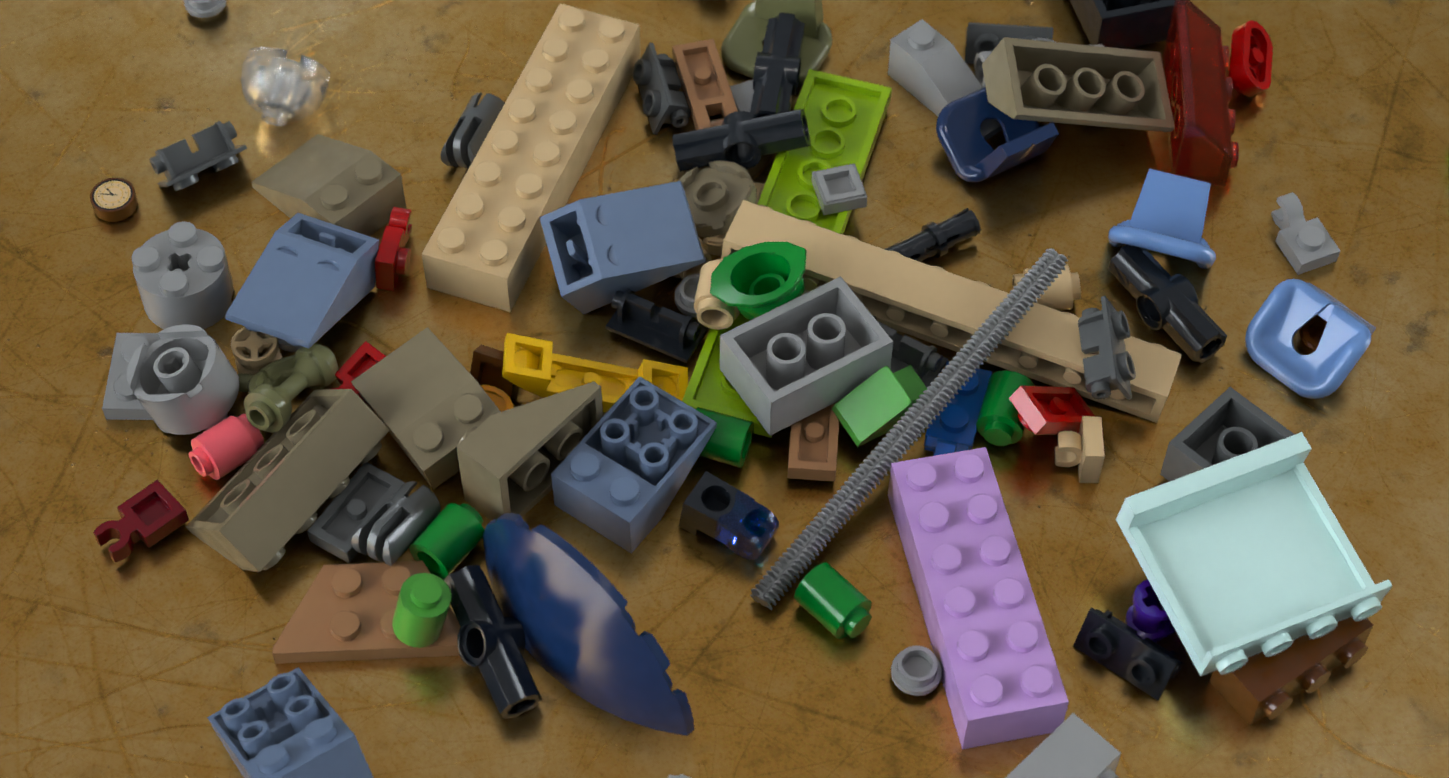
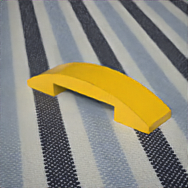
(536, 369)

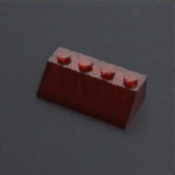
(1199, 97)

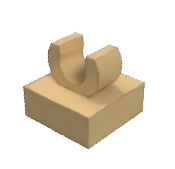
(1082, 449)

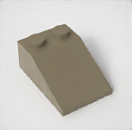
(334, 185)
(426, 403)
(514, 452)

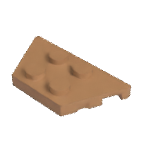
(351, 617)

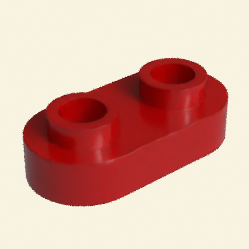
(1251, 59)

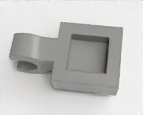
(1303, 242)

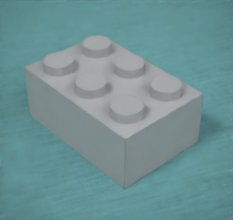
(804, 354)

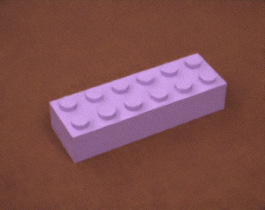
(976, 598)

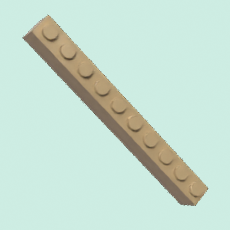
(950, 308)

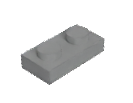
(119, 398)

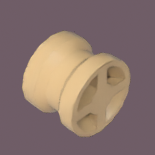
(246, 349)

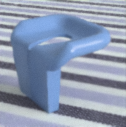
(1168, 218)
(1282, 315)

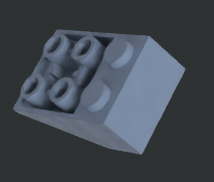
(620, 243)
(306, 280)
(631, 464)
(288, 733)

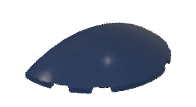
(580, 626)

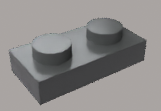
(352, 509)

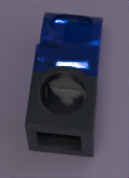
(728, 517)

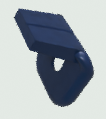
(971, 154)

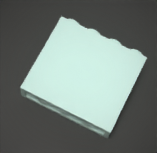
(1248, 556)

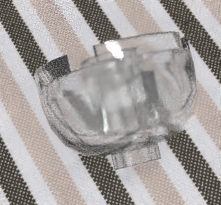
(281, 86)

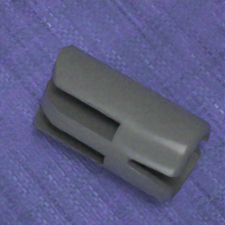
(471, 130)
(397, 523)

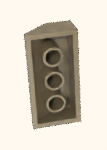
(1078, 84)
(290, 479)

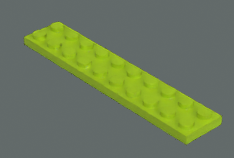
(843, 130)

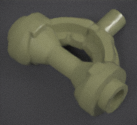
(276, 384)

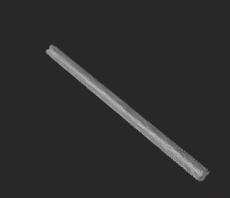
(909, 428)

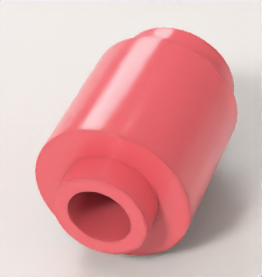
(225, 446)

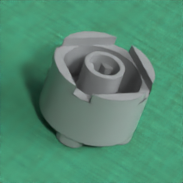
(183, 277)
(183, 380)

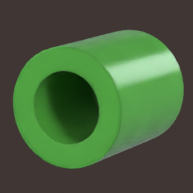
(421, 610)

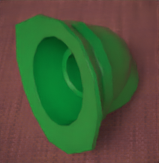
(760, 277)

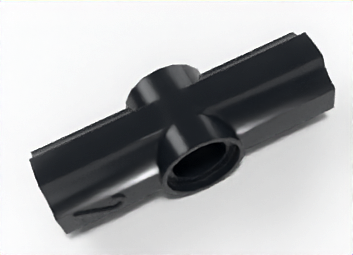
(778, 66)
(742, 139)
(1167, 303)
(492, 642)

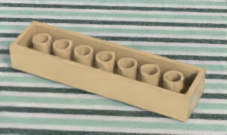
(532, 157)

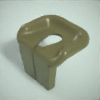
(748, 34)

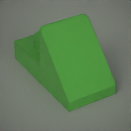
(878, 403)

